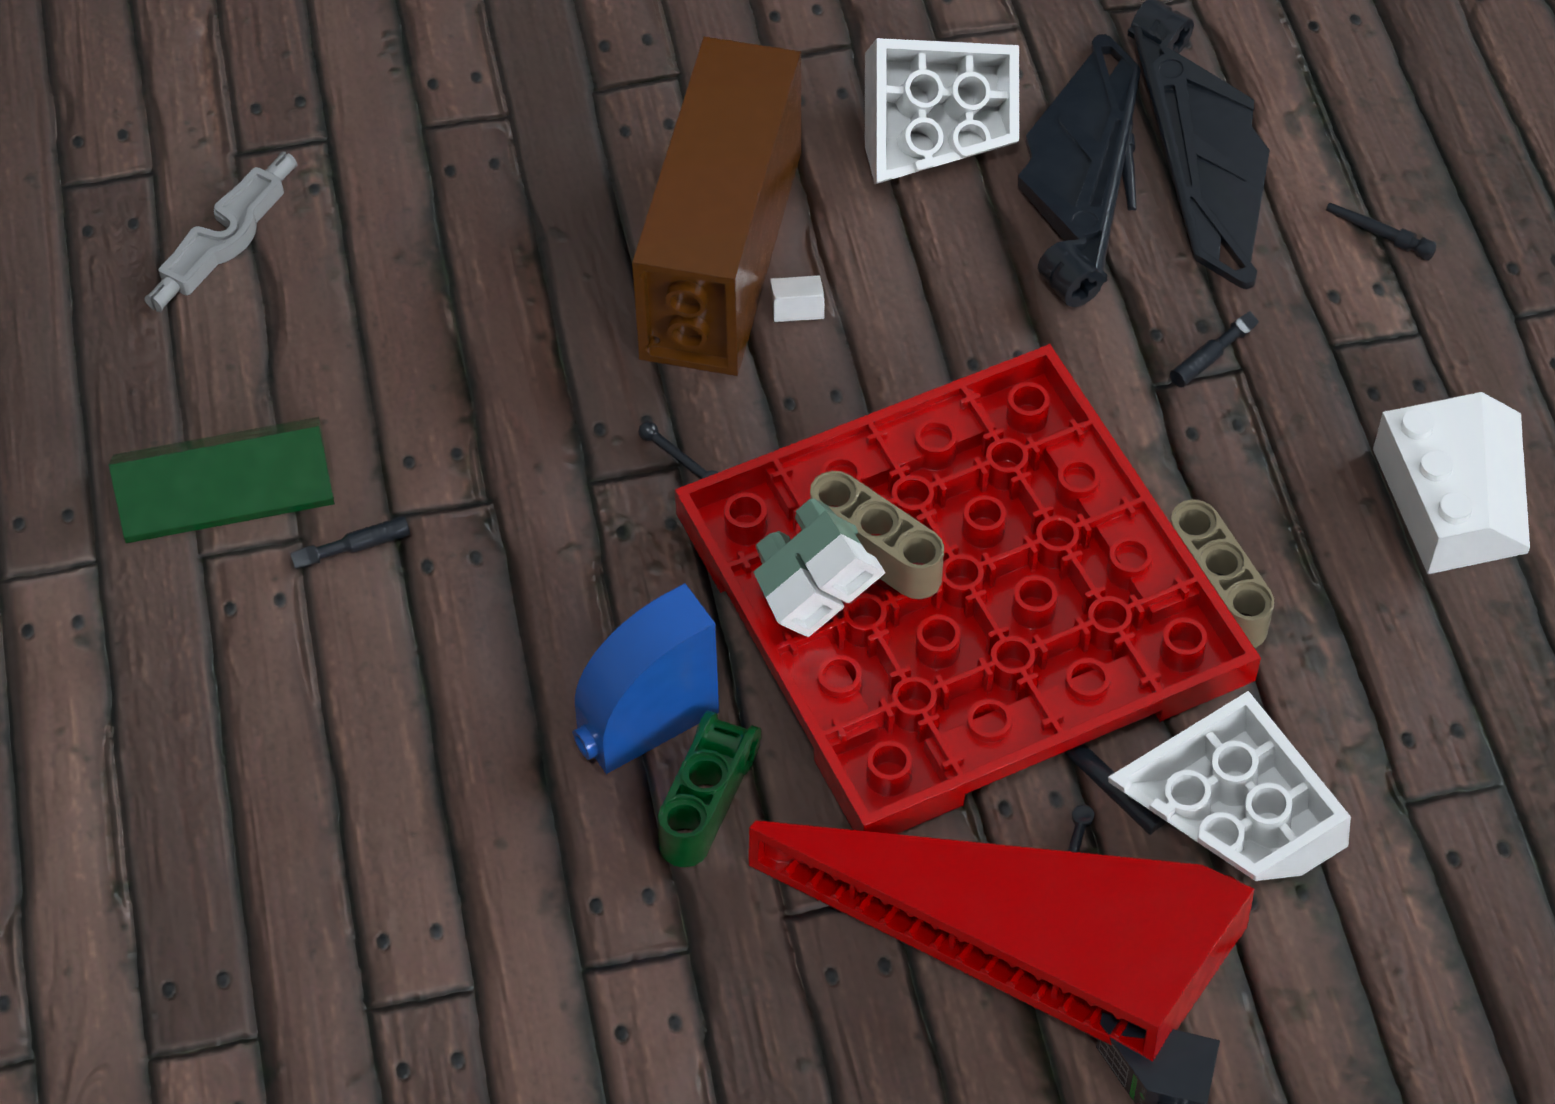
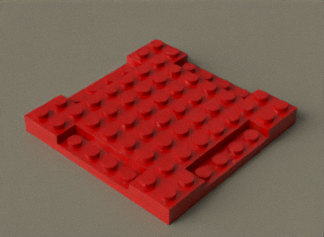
(1053, 611)

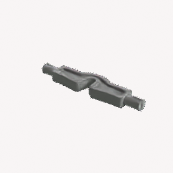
(207, 248)

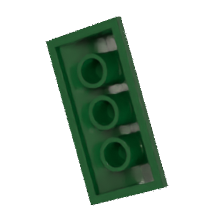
(221, 480)

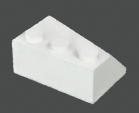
(937, 103)
(1457, 479)
(1241, 793)

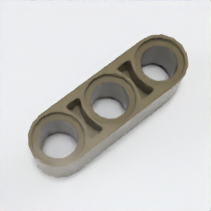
(901, 538)
(1219, 552)

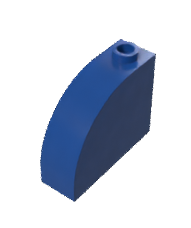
(648, 681)

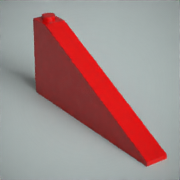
(1034, 922)

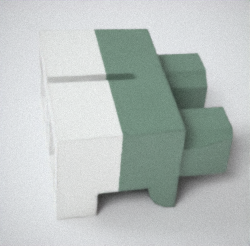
(815, 569)

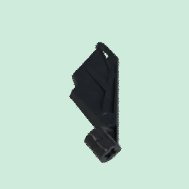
(1208, 143)
(1078, 169)

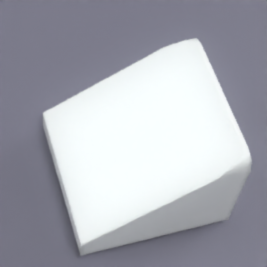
(797, 298)

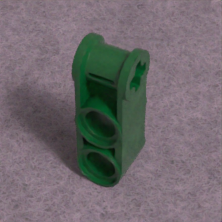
(717, 758)

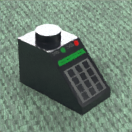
(1176, 1076)

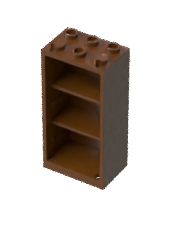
(718, 206)

